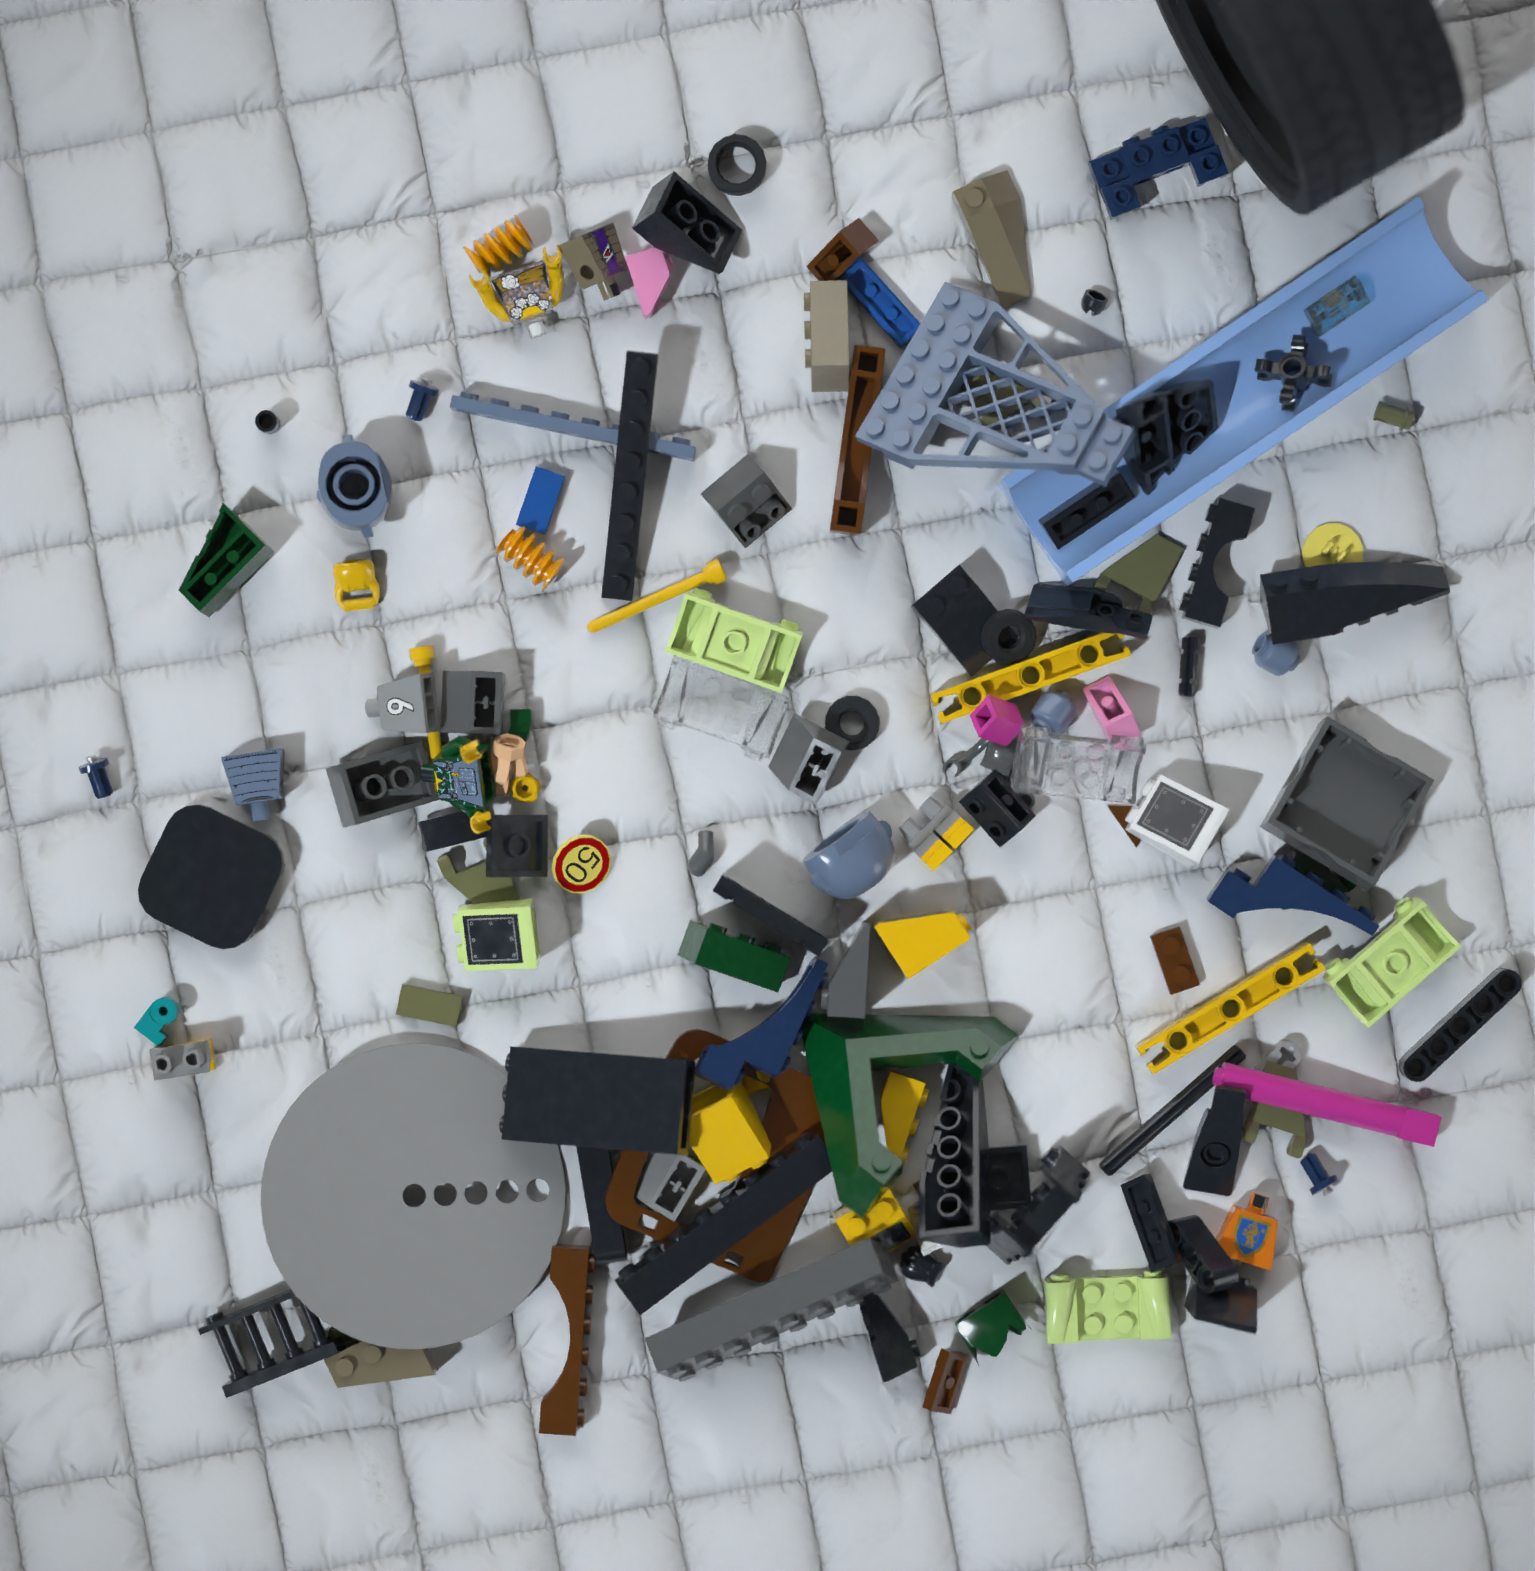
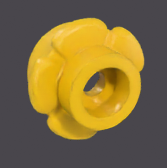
(521, 795)

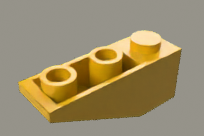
(898, 1107)

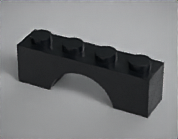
(1205, 600)

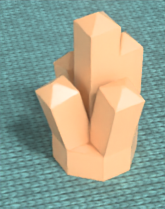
(506, 757)

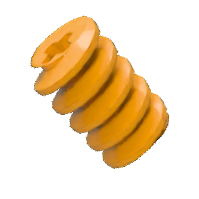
(500, 246)
(530, 557)

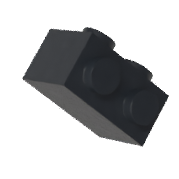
(997, 808)

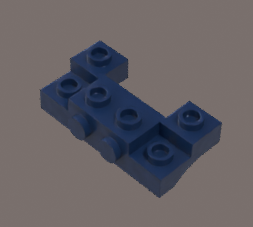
(1154, 157)

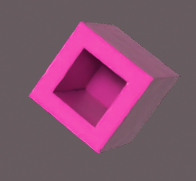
(997, 720)

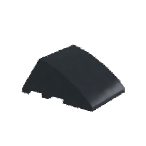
(1167, 427)

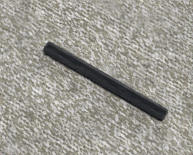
(1167, 1114)

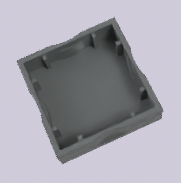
(1346, 803)

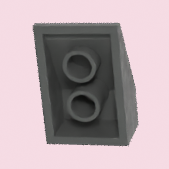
(380, 784)
(849, 981)

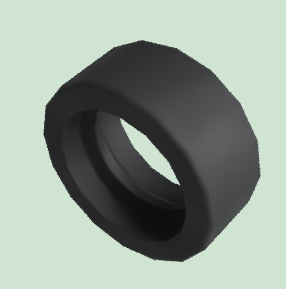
(723, 145)

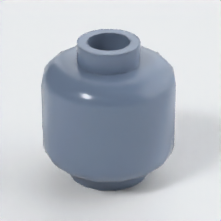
(1275, 658)
(1053, 711)

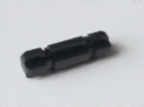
(1188, 666)

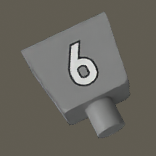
(406, 705)

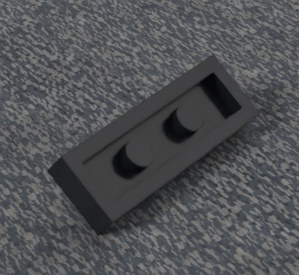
(1151, 1223)

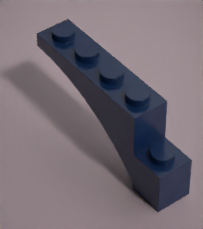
(1286, 887)
(768, 1043)

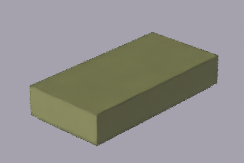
(429, 1005)

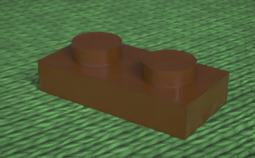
(1174, 960)
(945, 1381)

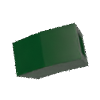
(520, 723)

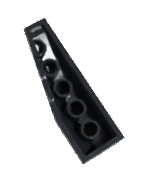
(1333, 596)
(957, 1169)

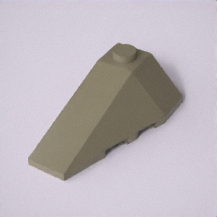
(996, 228)

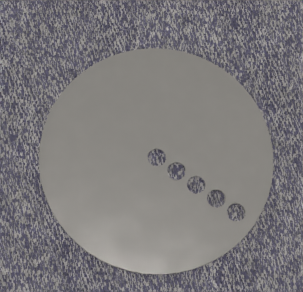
(340, 1210)

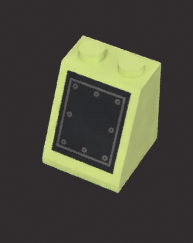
(498, 935)

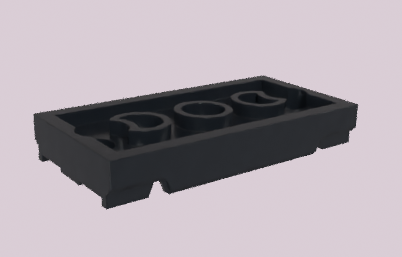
(771, 915)

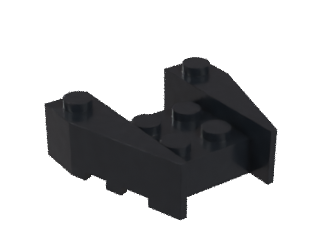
(1043, 1212)

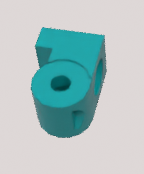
(158, 1015)

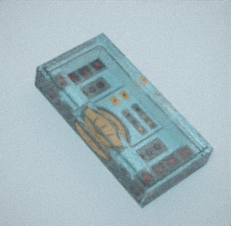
(1337, 306)

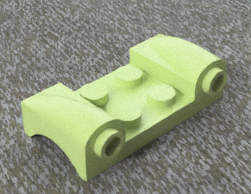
(734, 641)
(1391, 962)
(1107, 1307)

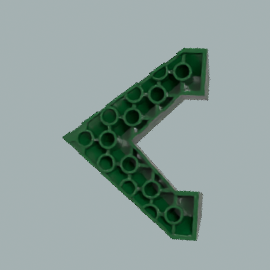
(840, 1064)

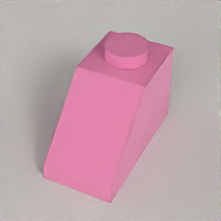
(650, 277)
(1110, 709)

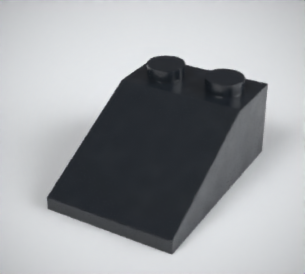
(686, 224)
(956, 615)
(1228, 1308)

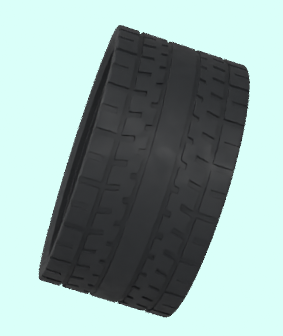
(1321, 86)

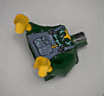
(464, 779)

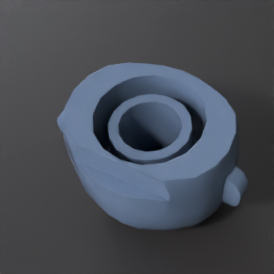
(343, 462)
(852, 857)

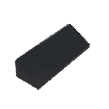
(1086, 510)

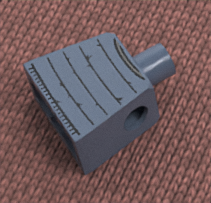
(256, 779)

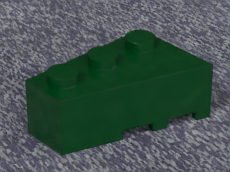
(224, 563)
(734, 955)

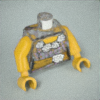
(524, 293)

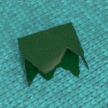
(989, 1324)

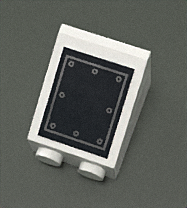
(1175, 820)

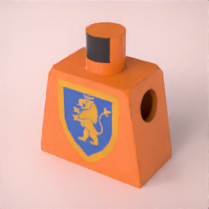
(1249, 1233)

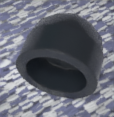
(1093, 301)

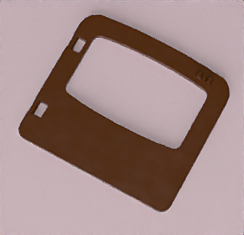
(787, 1116)

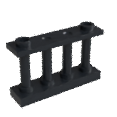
(267, 1367)

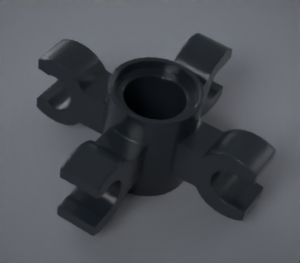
(1295, 360)

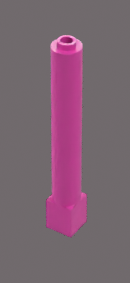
(1331, 1104)

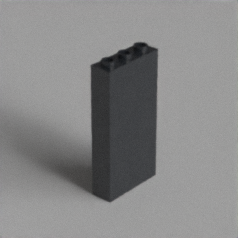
(598, 1100)

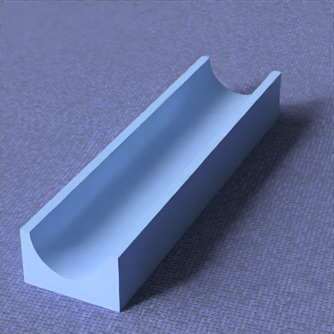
(1412, 301)

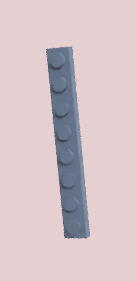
(560, 423)

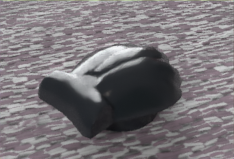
(920, 1267)

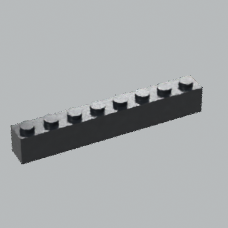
(725, 1223)

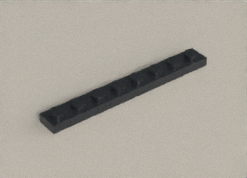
(629, 475)

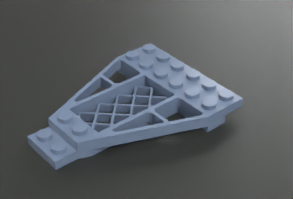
(943, 359)

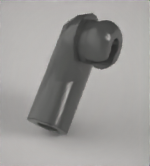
(704, 855)

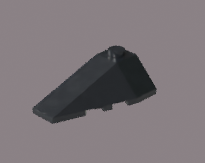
(888, 1339)

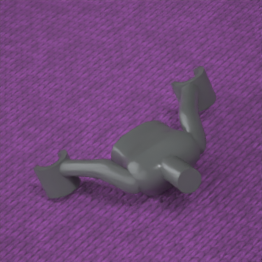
(995, 758)

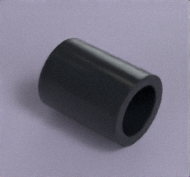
(259, 418)

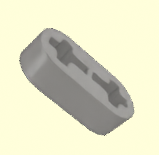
(1275, 1054)

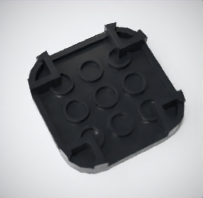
(211, 876)

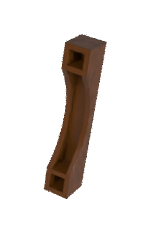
(855, 456)
(560, 1404)

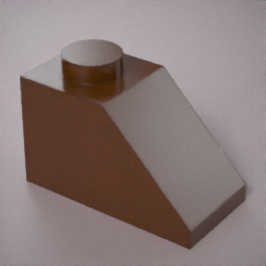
(843, 251)

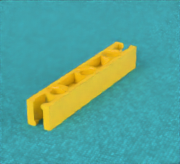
(1050, 667)
(1249, 994)

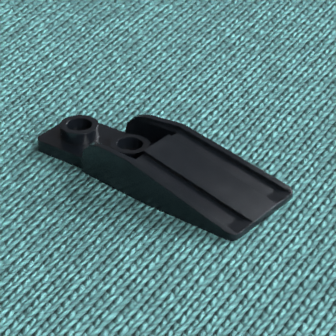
(1085, 610)
(1217, 1144)

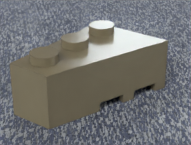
(828, 335)
(368, 1363)

